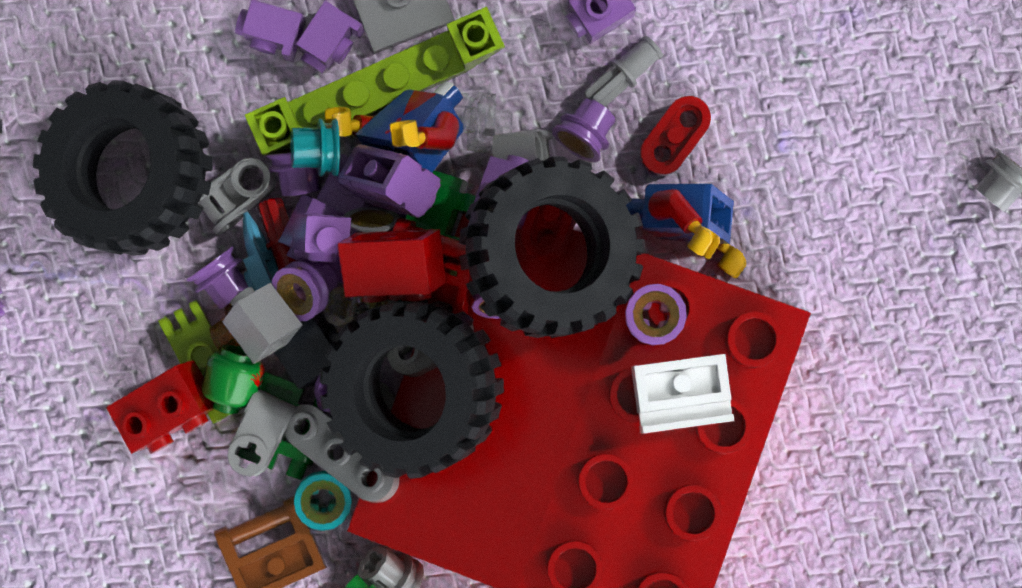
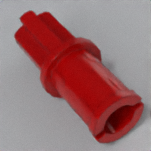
(275, 220)

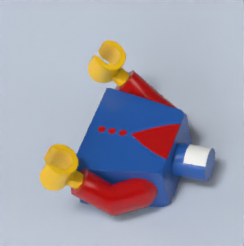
(411, 125)
(693, 215)

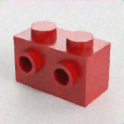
(392, 264)
(162, 408)

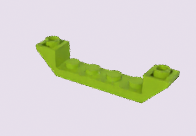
(373, 88)

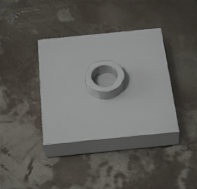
(399, 21)

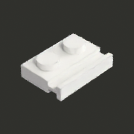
(682, 393)

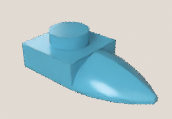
(260, 261)

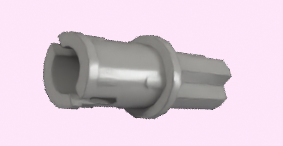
(624, 72)

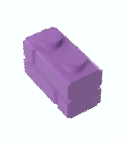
(389, 181)

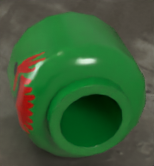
(231, 379)

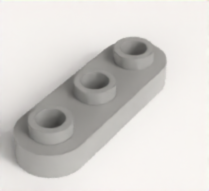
(319, 447)

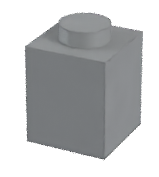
(261, 322)

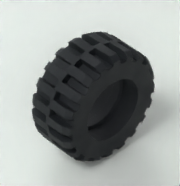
(71, 160)
(608, 238)
(359, 406)

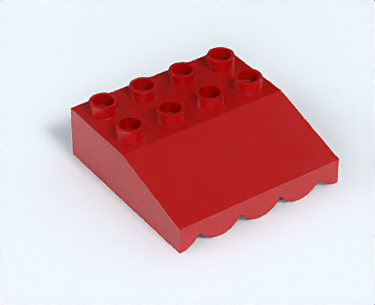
(565, 476)

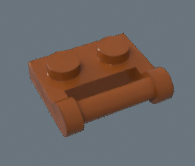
(276, 563)

